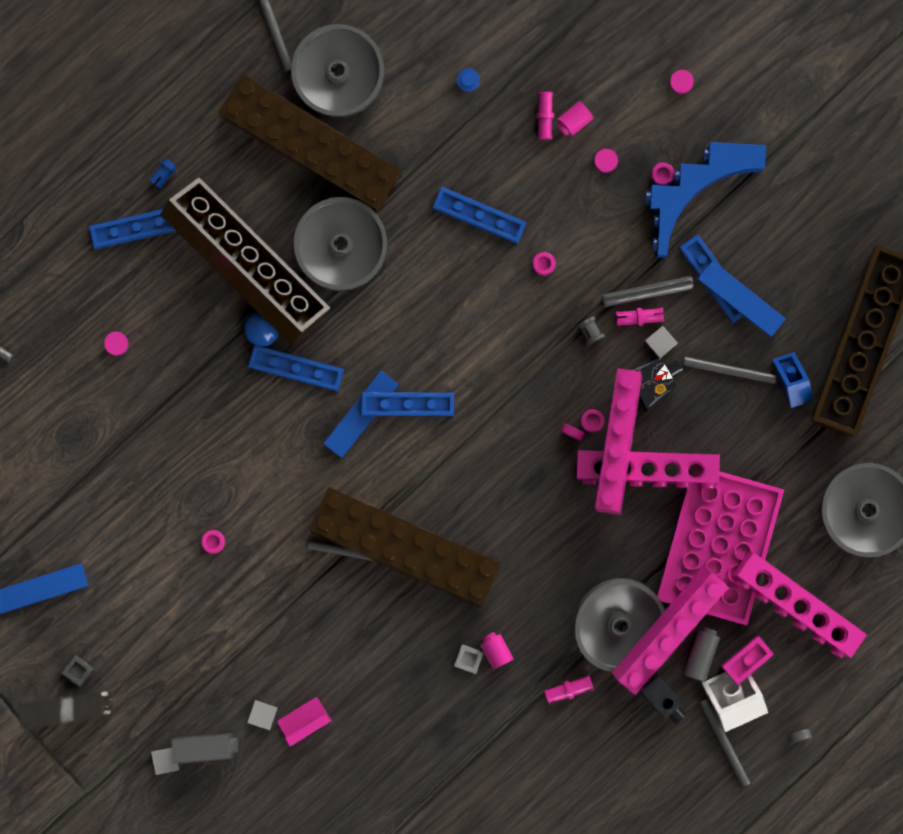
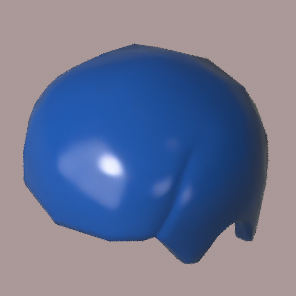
(259, 330)

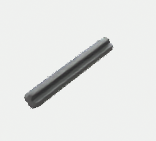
(647, 291)

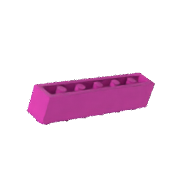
(618, 441)
(669, 630)

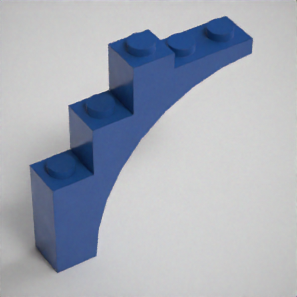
(722, 161)

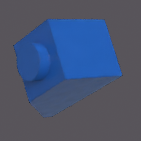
(793, 380)

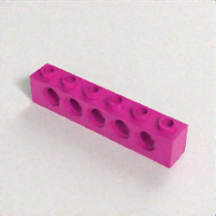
(708, 462)
(850, 635)

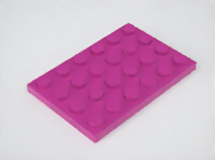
(717, 532)

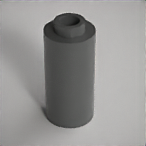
(702, 654)

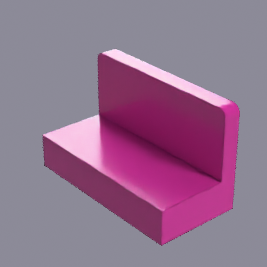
(747, 660)
(304, 721)

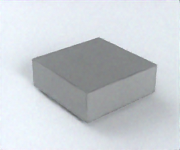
(661, 342)
(468, 659)
(262, 715)
(164, 761)

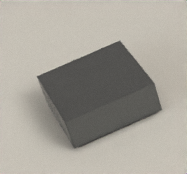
(77, 671)

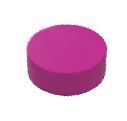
(681, 82)
(606, 160)
(662, 174)
(543, 264)
(116, 343)
(592, 421)
(572, 431)
(213, 541)

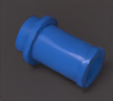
(164, 172)

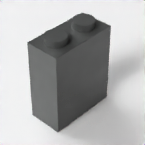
(204, 747)

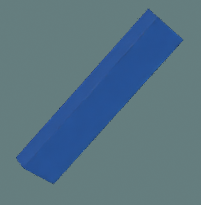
(479, 215)
(129, 229)
(699, 258)
(741, 299)
(296, 368)
(406, 404)
(353, 424)
(42, 588)

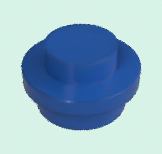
(468, 80)

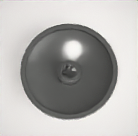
(337, 70)
(340, 243)
(864, 510)
(614, 620)

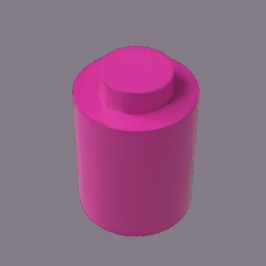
(574, 119)
(496, 650)

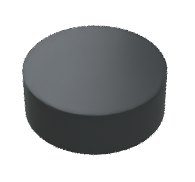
(799, 736)

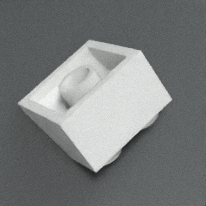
(734, 702)

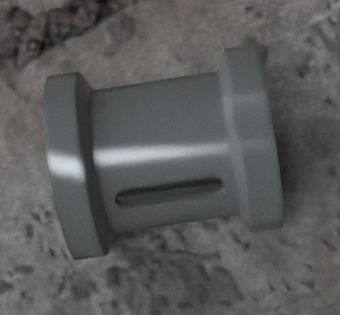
(590, 331)

